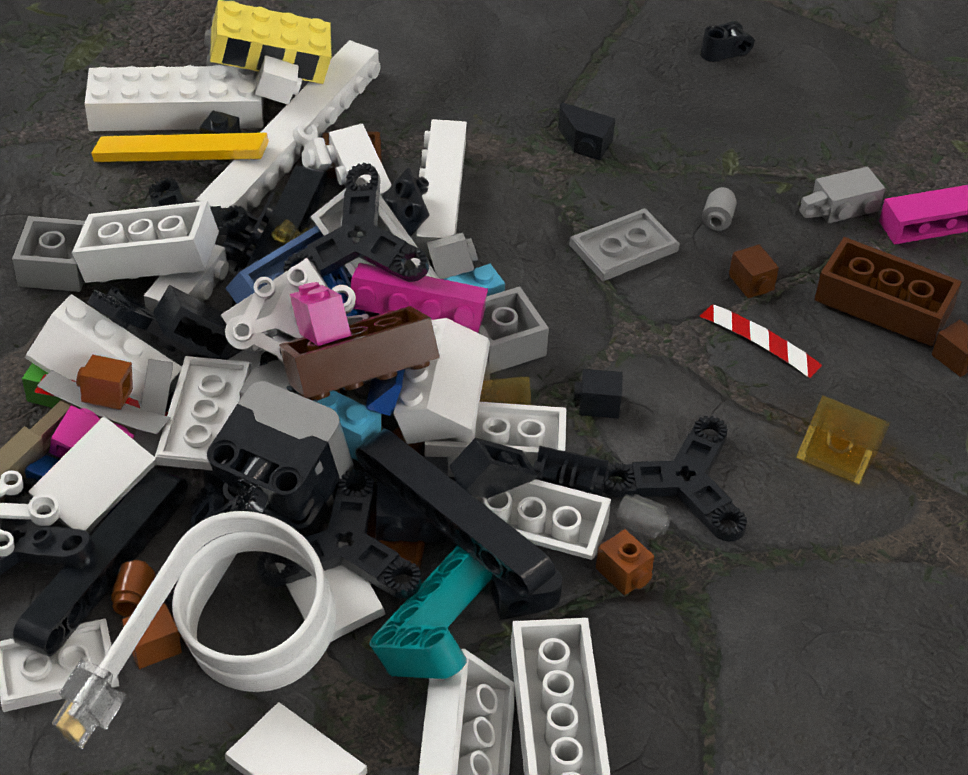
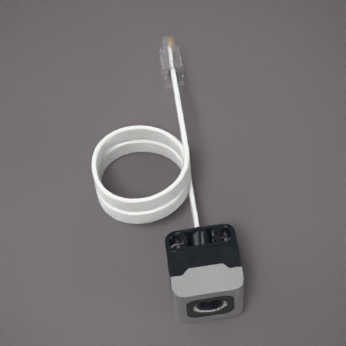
(295, 457)

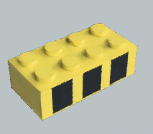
(247, 33)

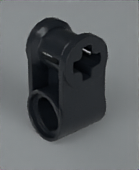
(725, 42)

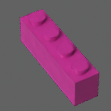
(926, 214)
(435, 297)

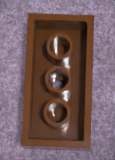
(887, 291)
(374, 350)

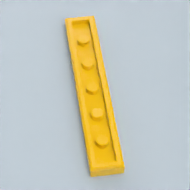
(180, 147)

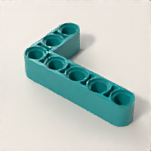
(417, 635)

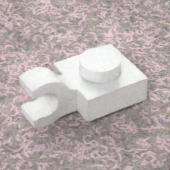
(315, 152)

